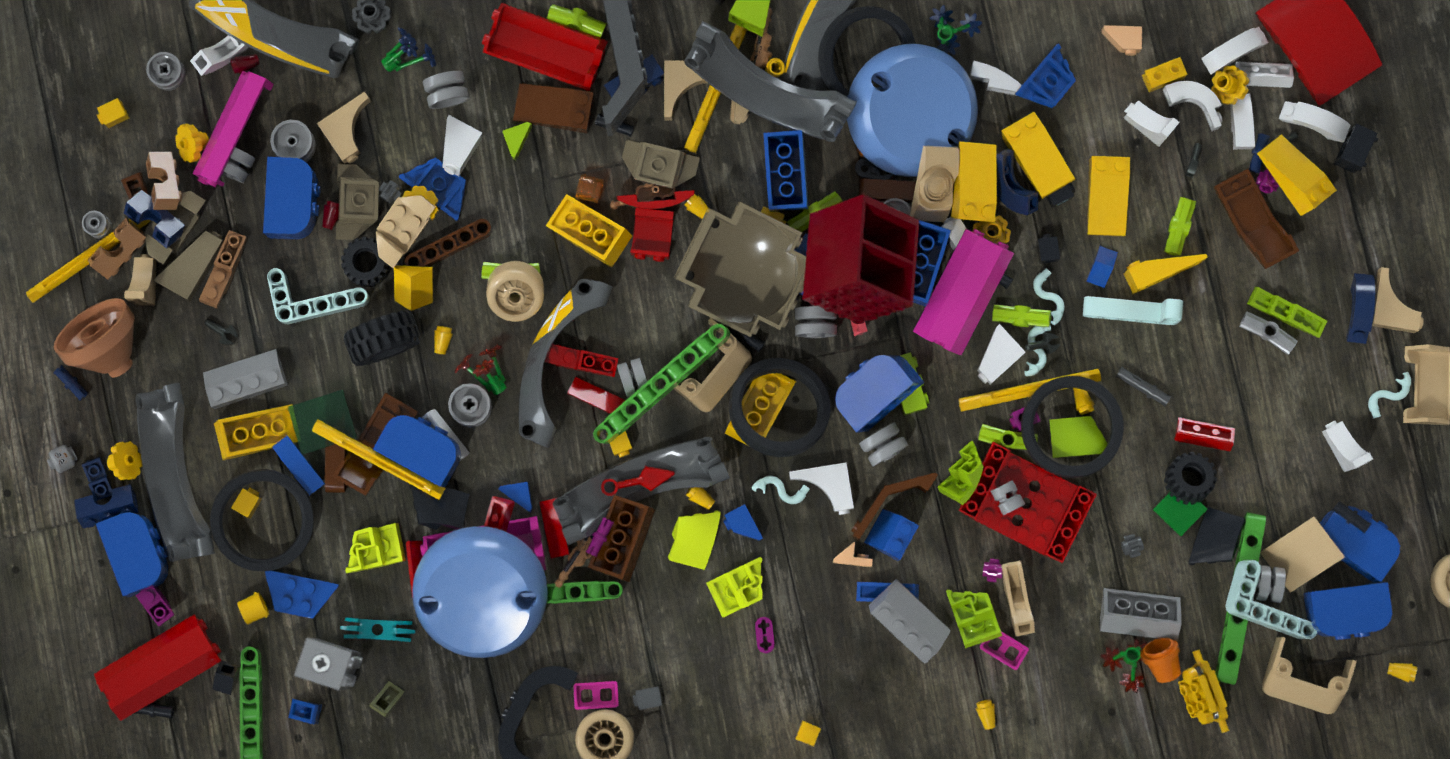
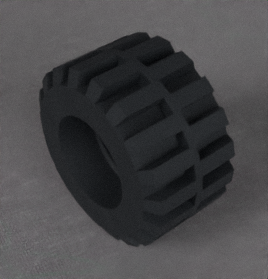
(349, 263)
(1197, 465)

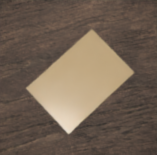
(1303, 553)

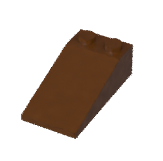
(554, 107)

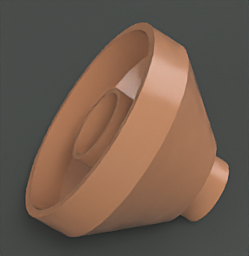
(99, 338)

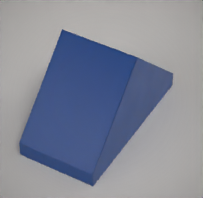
(1102, 267)
(519, 493)
(305, 711)

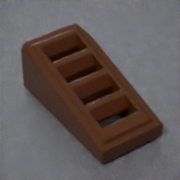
(137, 176)

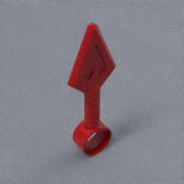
(649, 478)

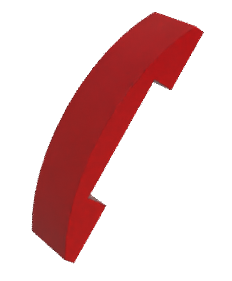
(679, 196)

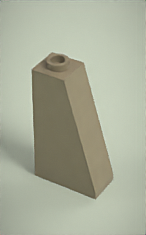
(191, 266)

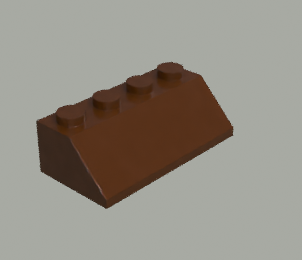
(625, 539)

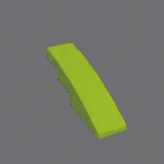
(1287, 312)

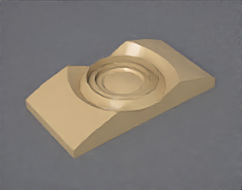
(935, 183)

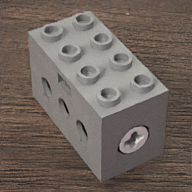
(328, 664)

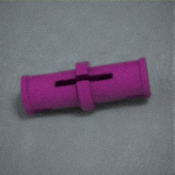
(599, 536)

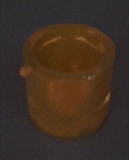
(589, 188)

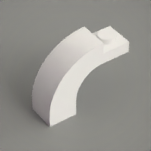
(1234, 49)
(218, 55)
(1198, 94)
(1316, 118)

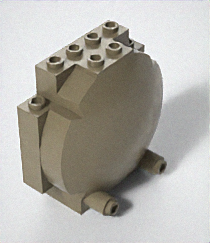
(744, 269)

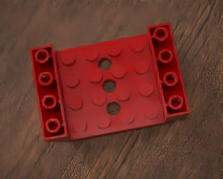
(1054, 512)

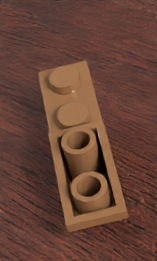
(224, 269)

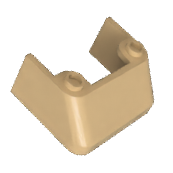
(722, 377)
(1280, 685)

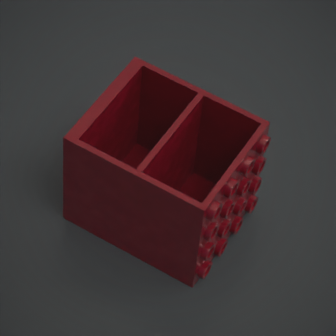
(861, 259)

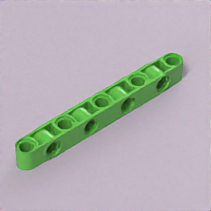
(672, 373)
(589, 592)
(1233, 632)
(251, 710)

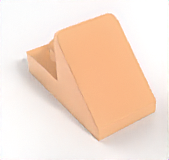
(847, 557)

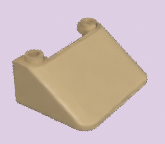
(1431, 385)

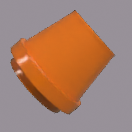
(1162, 659)

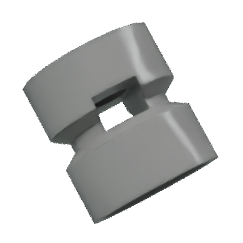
(96, 224)
(1014, 501)

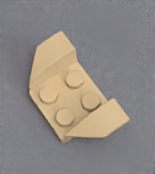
(402, 227)

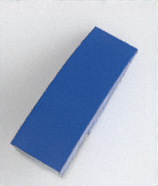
(298, 465)
(871, 590)

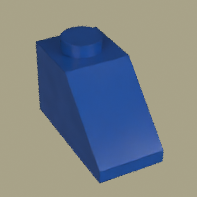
(742, 523)

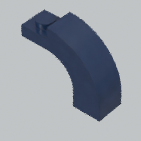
(1009, 190)
(1362, 308)

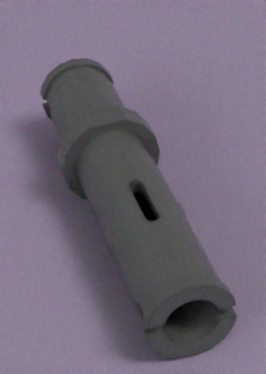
(1143, 386)

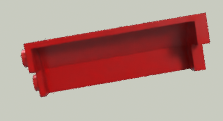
(544, 46)
(157, 667)

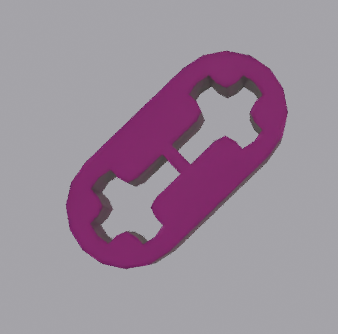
(769, 633)

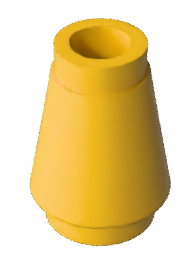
(778, 65)
(696, 206)
(442, 338)
(1083, 401)
(700, 496)
(1402, 671)
(986, 713)

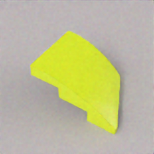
(694, 539)
(375, 548)
(737, 587)

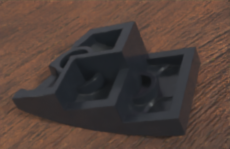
(447, 511)
(1217, 537)

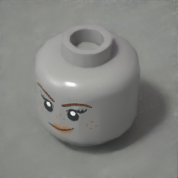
(61, 458)

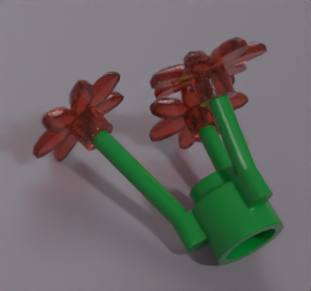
(495, 383)
(1131, 657)

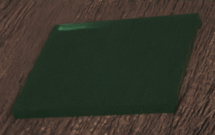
(327, 408)

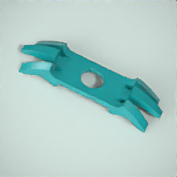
(389, 629)

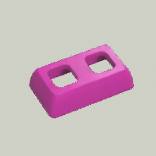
(1007, 641)
(596, 702)

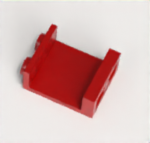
(652, 234)

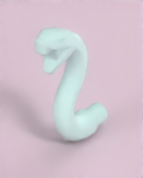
(1038, 281)
(1035, 368)
(1373, 400)
(795, 499)

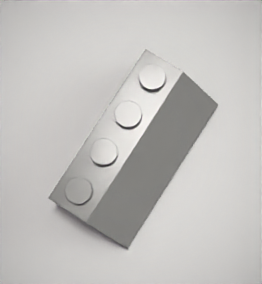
(244, 379)
(1140, 614)
(909, 621)

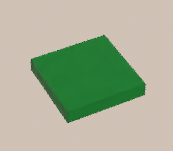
(1178, 515)

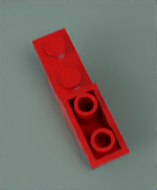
(582, 360)

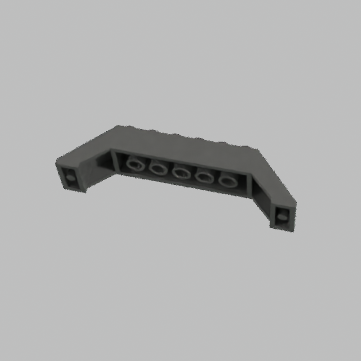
(628, 62)

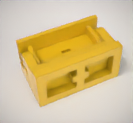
(1164, 74)

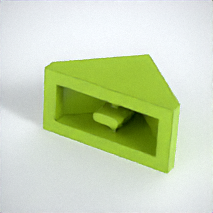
(516, 137)

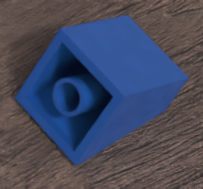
(891, 534)

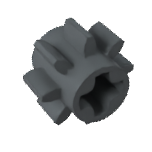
(390, 191)
(1132, 545)

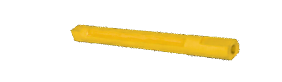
(710, 101)
(73, 266)
(1015, 393)
(377, 459)

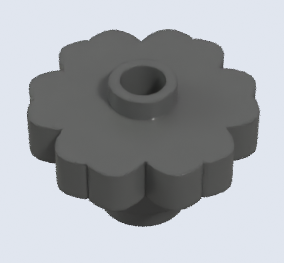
(377, 21)

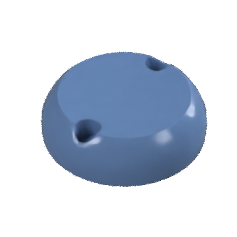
(918, 103)
(479, 592)

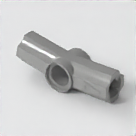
(1257, 326)

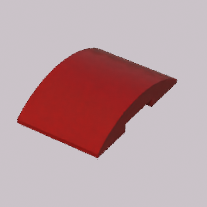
(1322, 43)

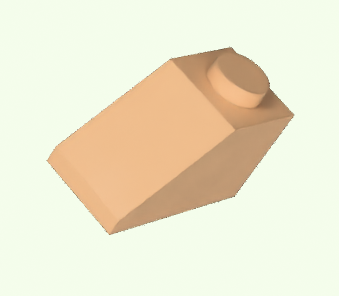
(1124, 38)

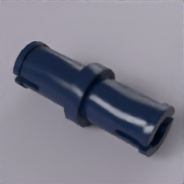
(1256, 162)
(71, 382)

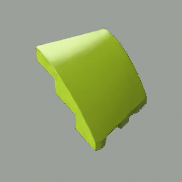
(1076, 437)
(964, 475)
(974, 617)

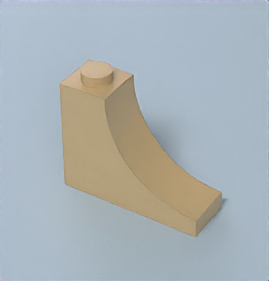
(677, 80)
(340, 128)
(142, 286)
(1390, 311)

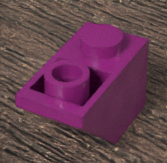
(155, 604)

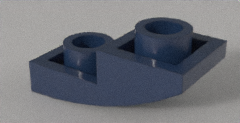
(98, 478)

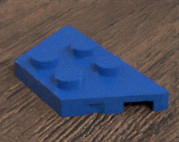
(1048, 80)
(447, 187)
(298, 594)

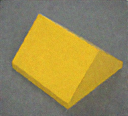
(413, 286)

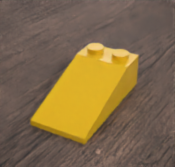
(1037, 155)
(1296, 175)
(976, 183)
(1108, 195)
(589, 230)
(1151, 272)
(763, 403)
(253, 432)

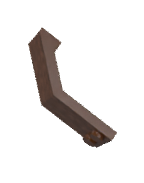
(1254, 219)
(357, 471)
(922, 483)

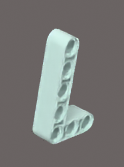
(314, 312)
(1165, 313)
(1263, 612)

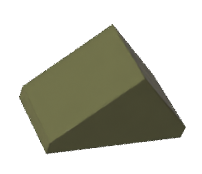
(387, 699)

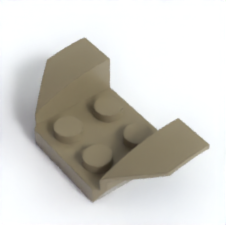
(659, 164)
(356, 202)
(187, 212)

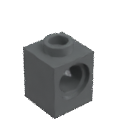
(647, 698)

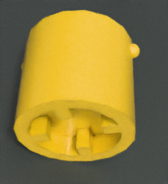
(253, 608)

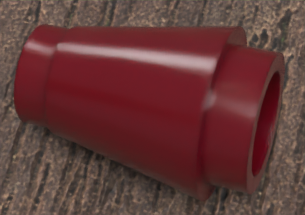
(244, 63)
(330, 214)

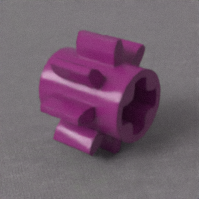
(1267, 182)
(992, 570)

